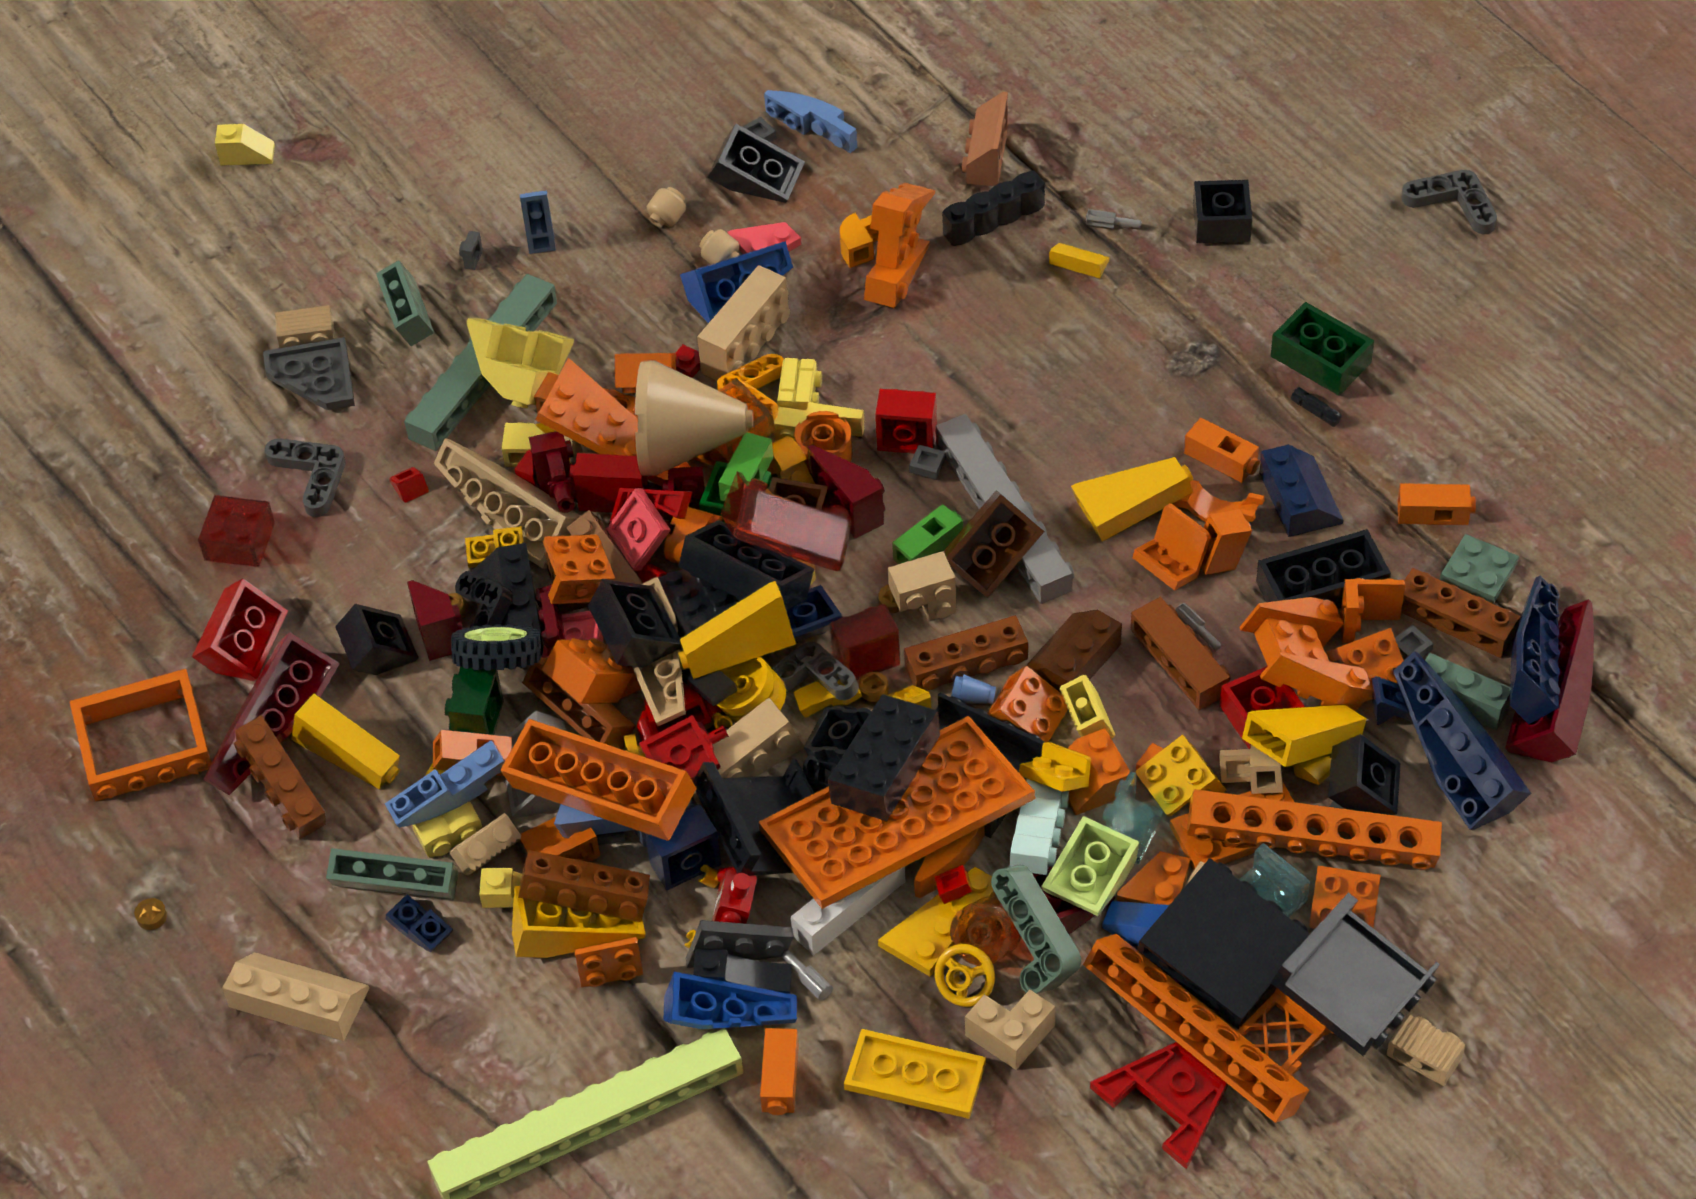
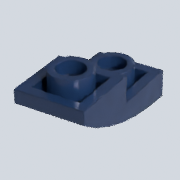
(417, 924)

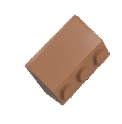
(987, 142)

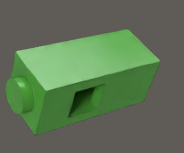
(750, 458)
(928, 536)

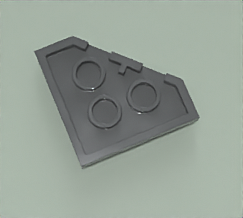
(314, 372)

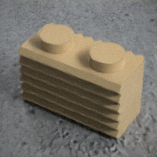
(304, 326)
(485, 844)
(1426, 1049)

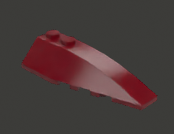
(280, 691)
(1559, 732)

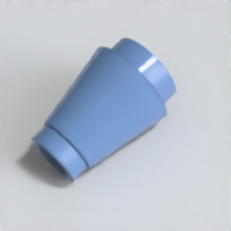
(972, 690)

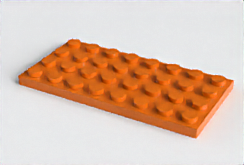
(952, 794)

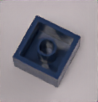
(689, 848)

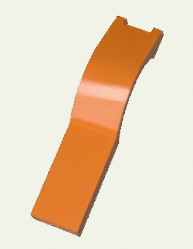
(1203, 503)

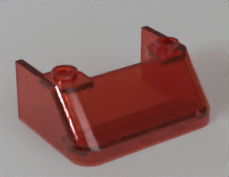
(785, 525)

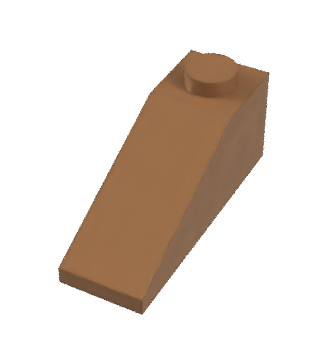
(589, 525)

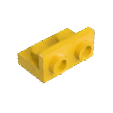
(1058, 768)

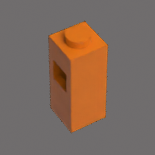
(1222, 450)
(1435, 504)
(453, 746)
(779, 1071)

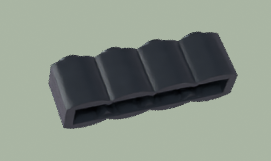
(992, 208)

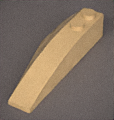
(504, 498)
(663, 678)

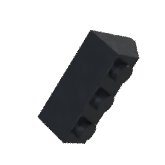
(633, 623)

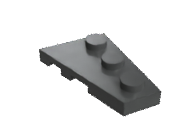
(741, 940)

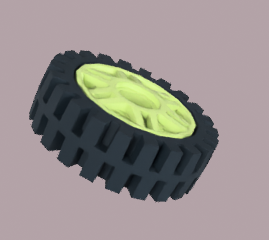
(496, 647)

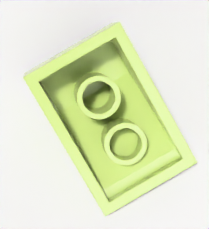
(1092, 866)

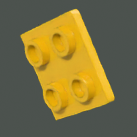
(1176, 773)

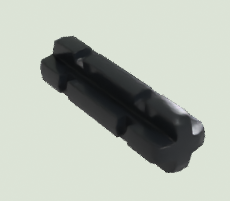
(1316, 406)

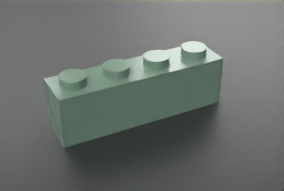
(392, 874)

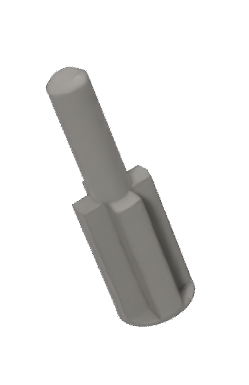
(1109, 219)
(1190, 618)
(809, 977)

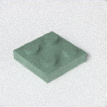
(1479, 568)

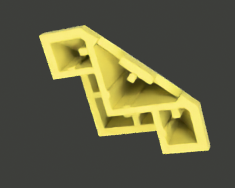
(516, 358)

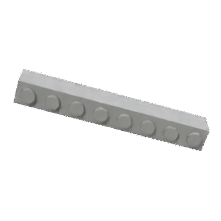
(982, 476)

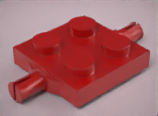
(684, 746)

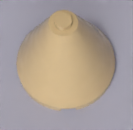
(681, 418)

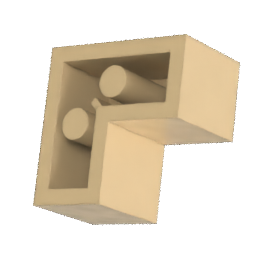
(924, 583)
(1010, 1033)

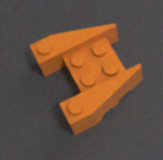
(899, 245)
(1292, 644)

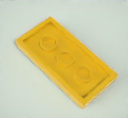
(915, 1073)

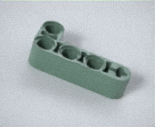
(1040, 928)

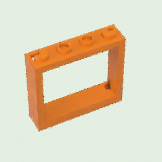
(127, 700)

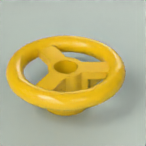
(953, 975)

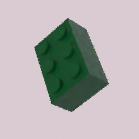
(1322, 348)

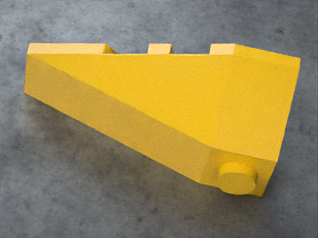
(556, 930)

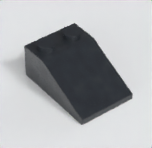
(755, 166)

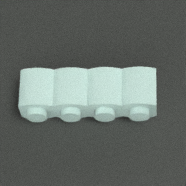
(1037, 829)

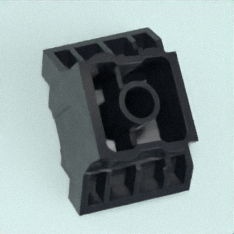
(830, 741)

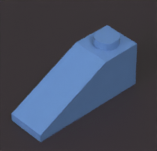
(537, 222)

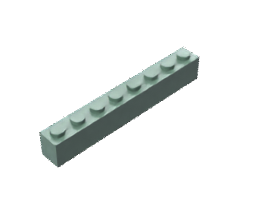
(462, 382)

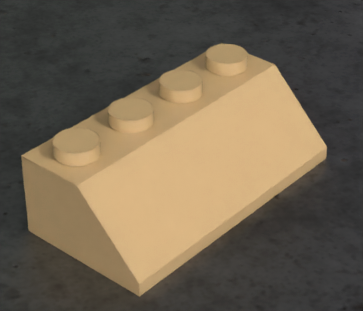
(294, 995)

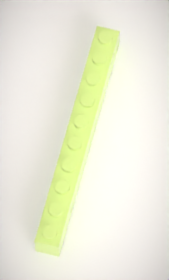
(586, 1116)

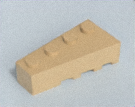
(755, 743)

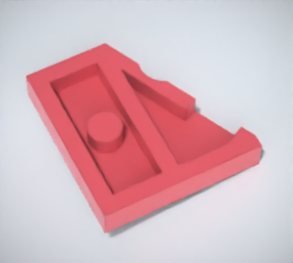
(765, 235)

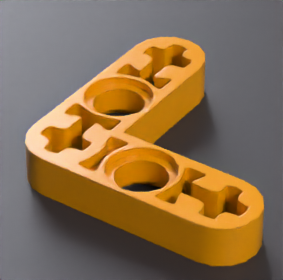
(765, 370)

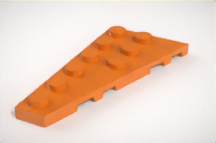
(591, 416)

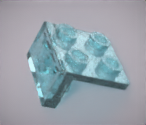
(1132, 816)
(1277, 880)

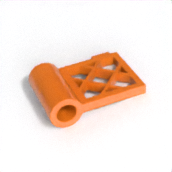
(1301, 1019)

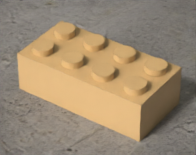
(744, 323)

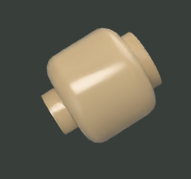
(666, 207)
(718, 246)

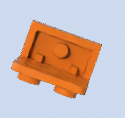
(1176, 549)

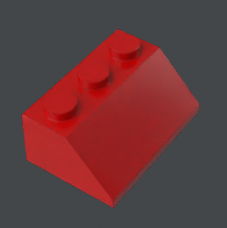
(240, 632)

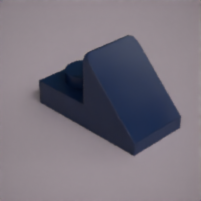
(1388, 700)

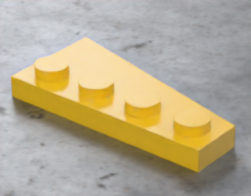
(926, 932)

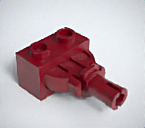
(552, 467)

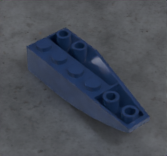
(1536, 655)
(1458, 748)

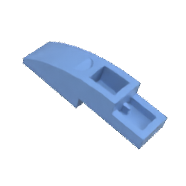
(808, 113)
(442, 793)

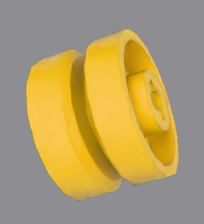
(755, 684)

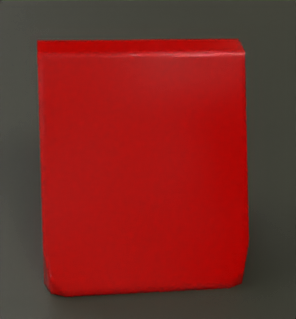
(525, 468)
(409, 484)

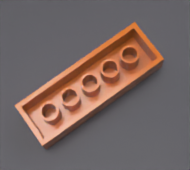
(599, 779)

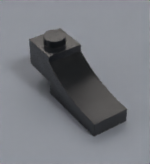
(726, 967)

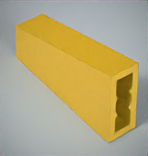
(1131, 495)
(739, 633)
(1302, 732)
(344, 743)

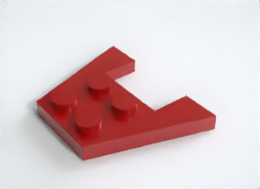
(667, 501)
(1176, 1085)

